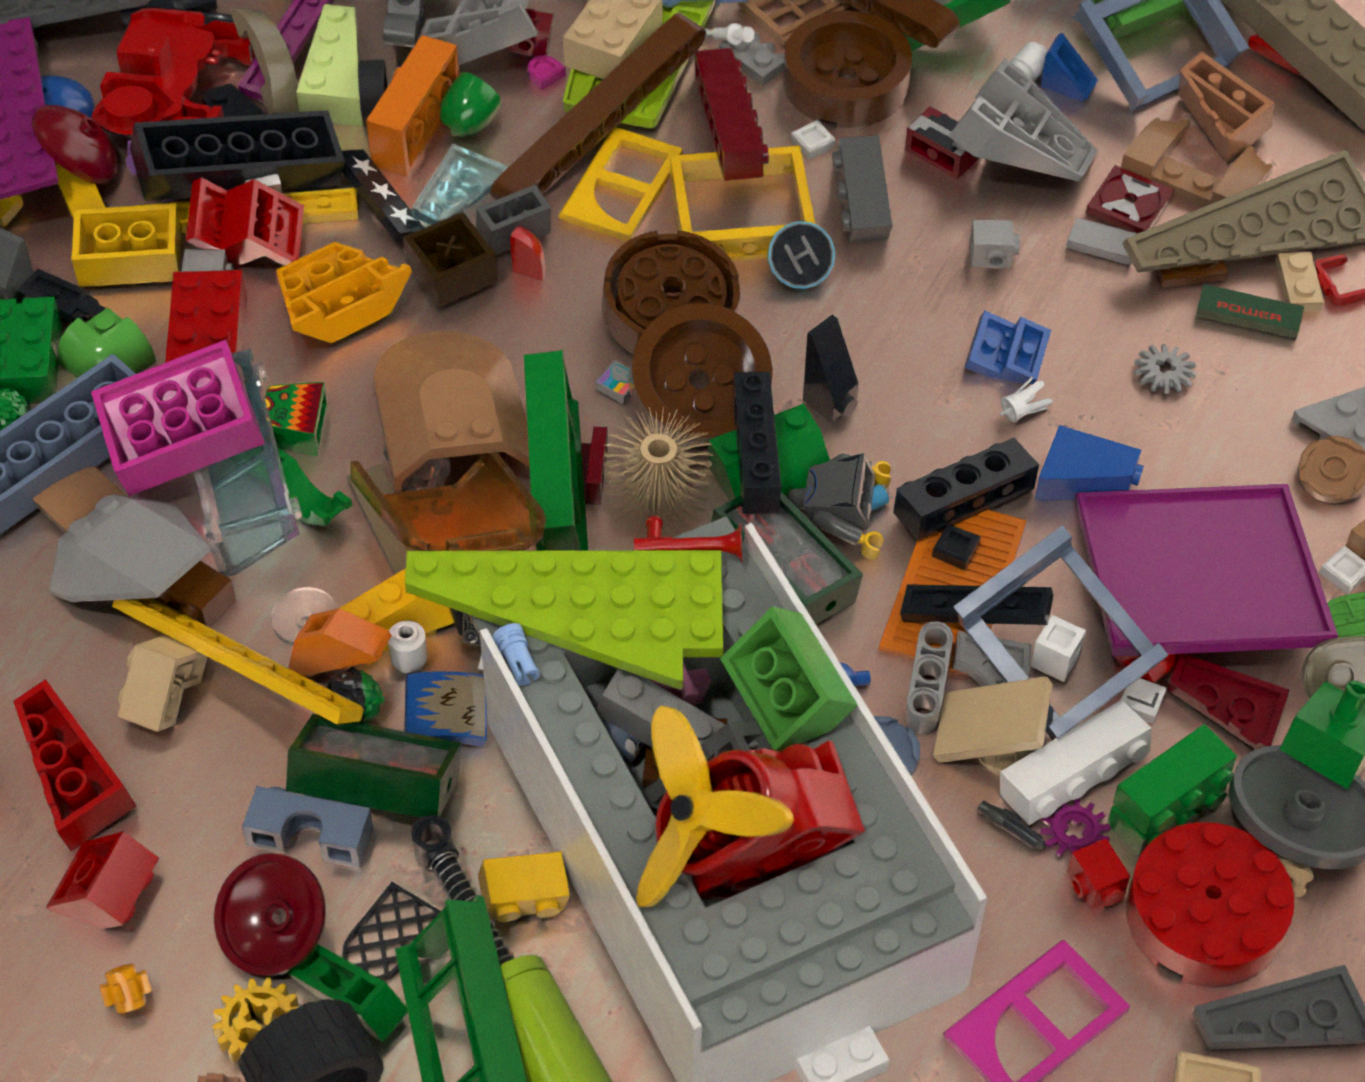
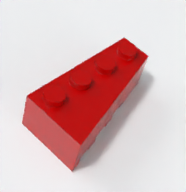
(74, 775)

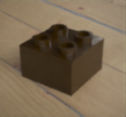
(451, 259)

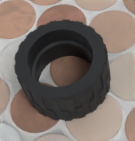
(313, 1045)

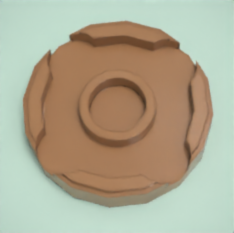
(1333, 469)

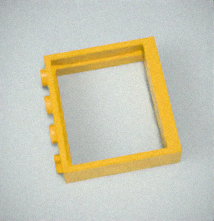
(738, 243)

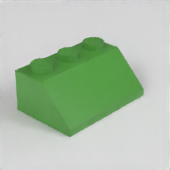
(787, 679)

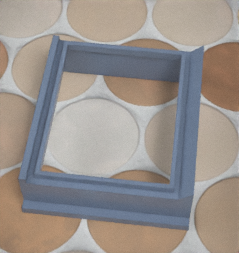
(1208, 15)
(1019, 573)

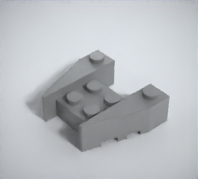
(482, 27)

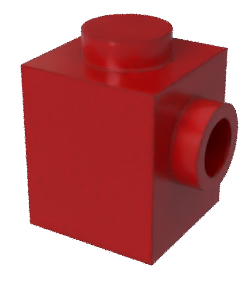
(1098, 874)

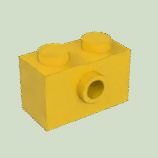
(524, 885)

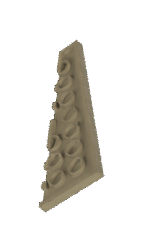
(1291, 213)

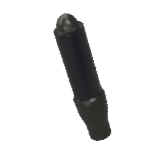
(1012, 824)

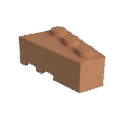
(1224, 106)

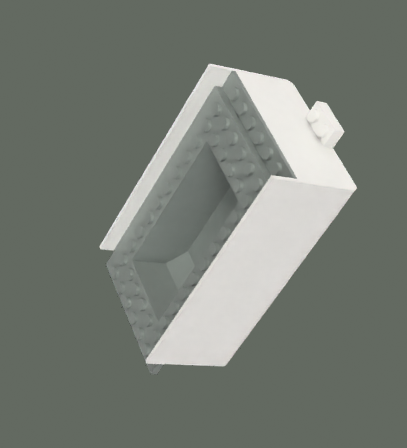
(787, 968)

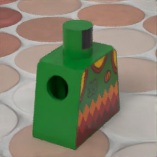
(298, 415)

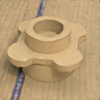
(1299, 875)

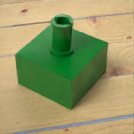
(1330, 733)

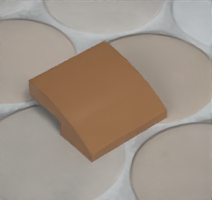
(75, 496)

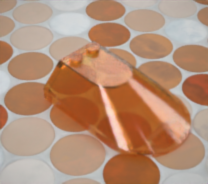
(479, 513)

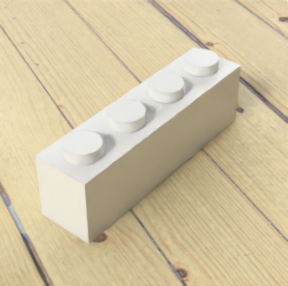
(1075, 762)

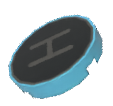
(801, 255)

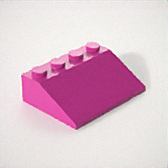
(176, 418)

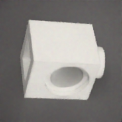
(1058, 648)

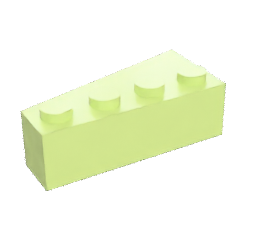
(332, 68)

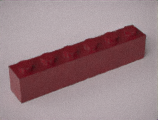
(730, 114)

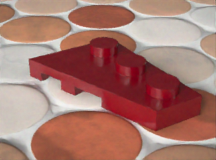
(1231, 699)

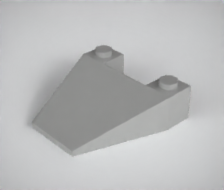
(1022, 128)

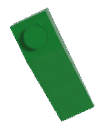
(336, 978)

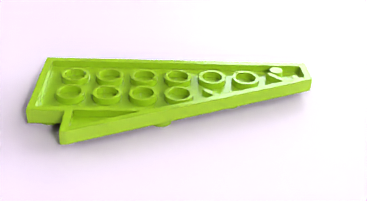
(611, 606)

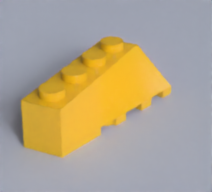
(391, 604)

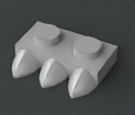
(757, 59)

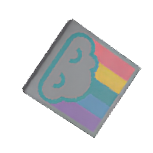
(614, 382)

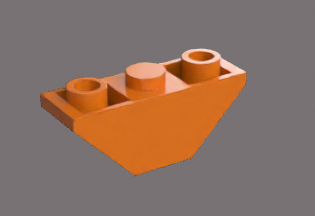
(336, 642)

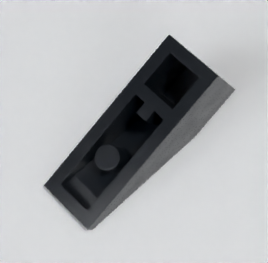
(829, 372)

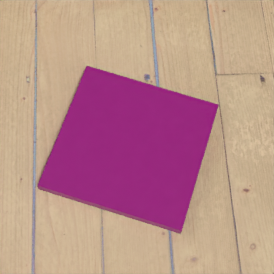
(1206, 568)

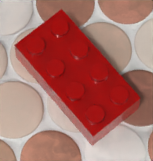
(206, 311)

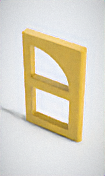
(582, 206)

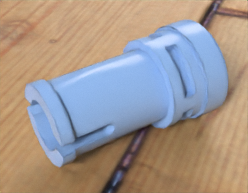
(513, 646)

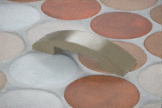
(273, 59)

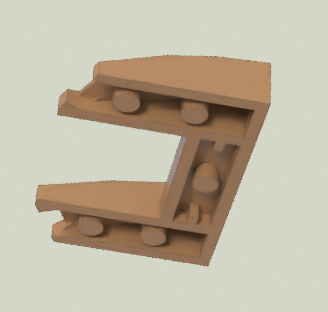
(1150, 158)

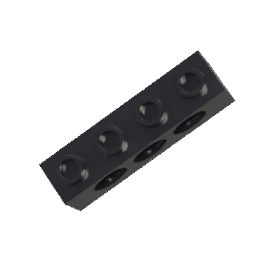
(756, 443)
(965, 488)

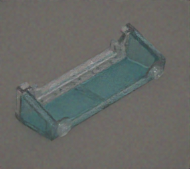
(247, 494)

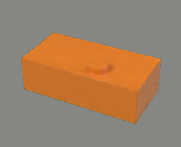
(411, 106)

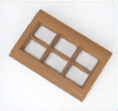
(779, 34)

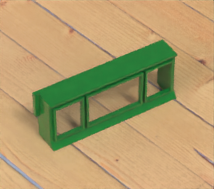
(555, 452)
(474, 962)

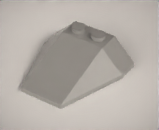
(125, 551)

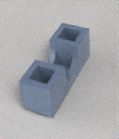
(278, 815)

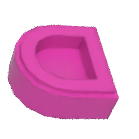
(545, 70)

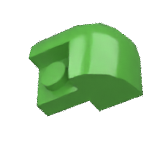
(105, 334)

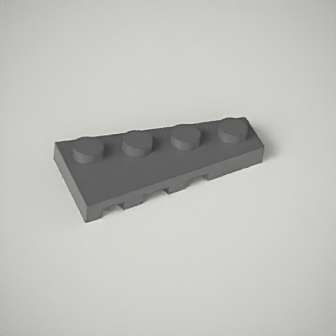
(1295, 1012)

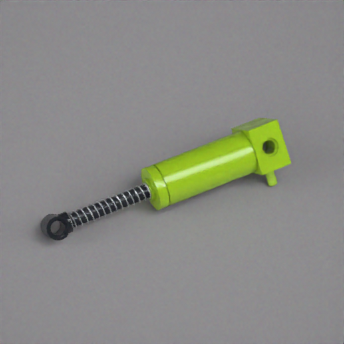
(544, 1024)

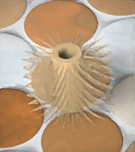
(657, 472)

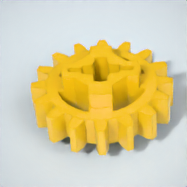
(257, 1001)

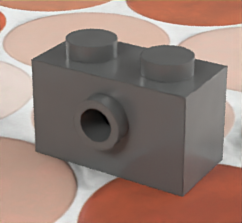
(500, 217)

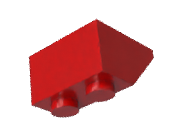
(104, 881)

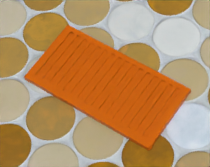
(997, 550)

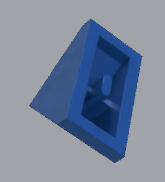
(1066, 71)

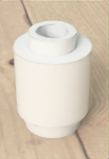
(1030, 59)
(407, 646)

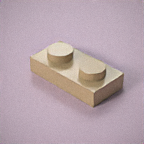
(1300, 280)

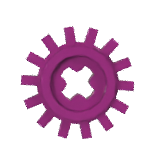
(1077, 816)

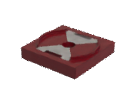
(1120, 185)

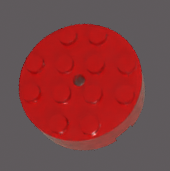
(1209, 904)

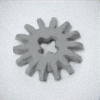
(1170, 379)

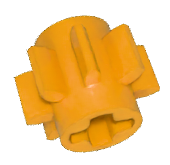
(125, 988)

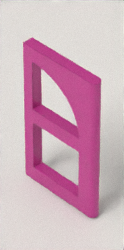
(975, 1032)

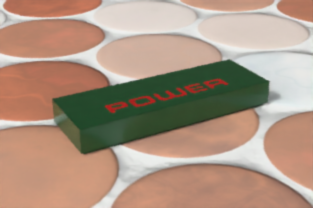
(1250, 311)

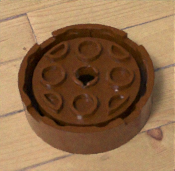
(858, 47)
(649, 262)
(690, 342)

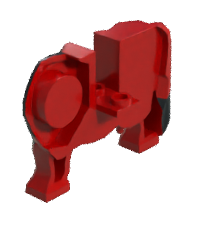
(161, 67)

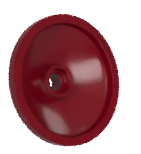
(75, 143)
(250, 912)

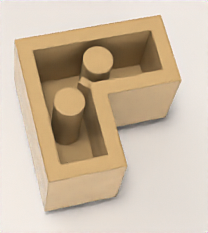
(157, 680)

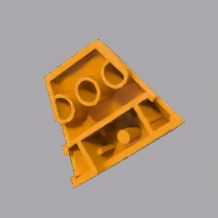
(339, 291)

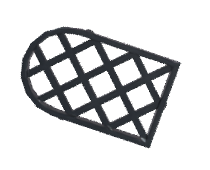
(376, 907)

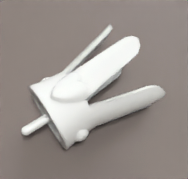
(1016, 405)

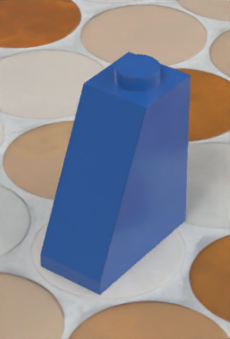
(1086, 464)

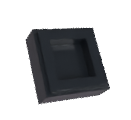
(956, 546)

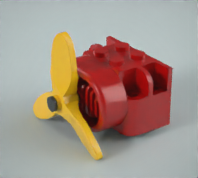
(741, 812)

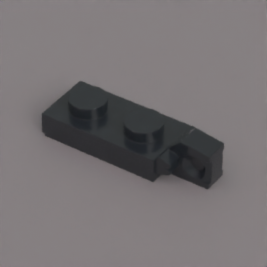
(70, 299)

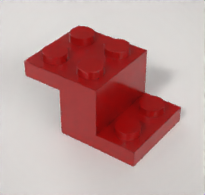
(245, 222)

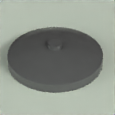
(1299, 810)

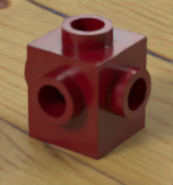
(539, 44)

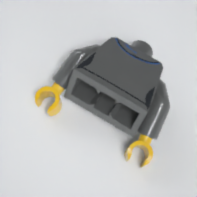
(841, 498)

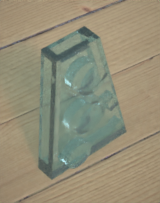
(456, 185)

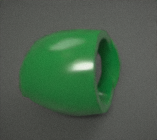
(469, 105)

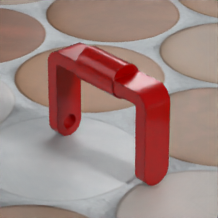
(1328, 286)

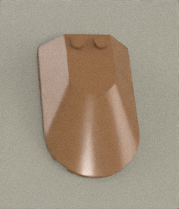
(447, 399)

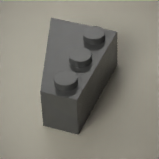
(862, 188)

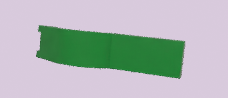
(314, 505)

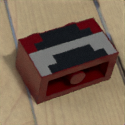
(930, 141)

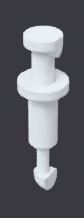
(732, 34)

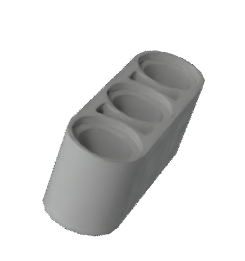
(929, 662)

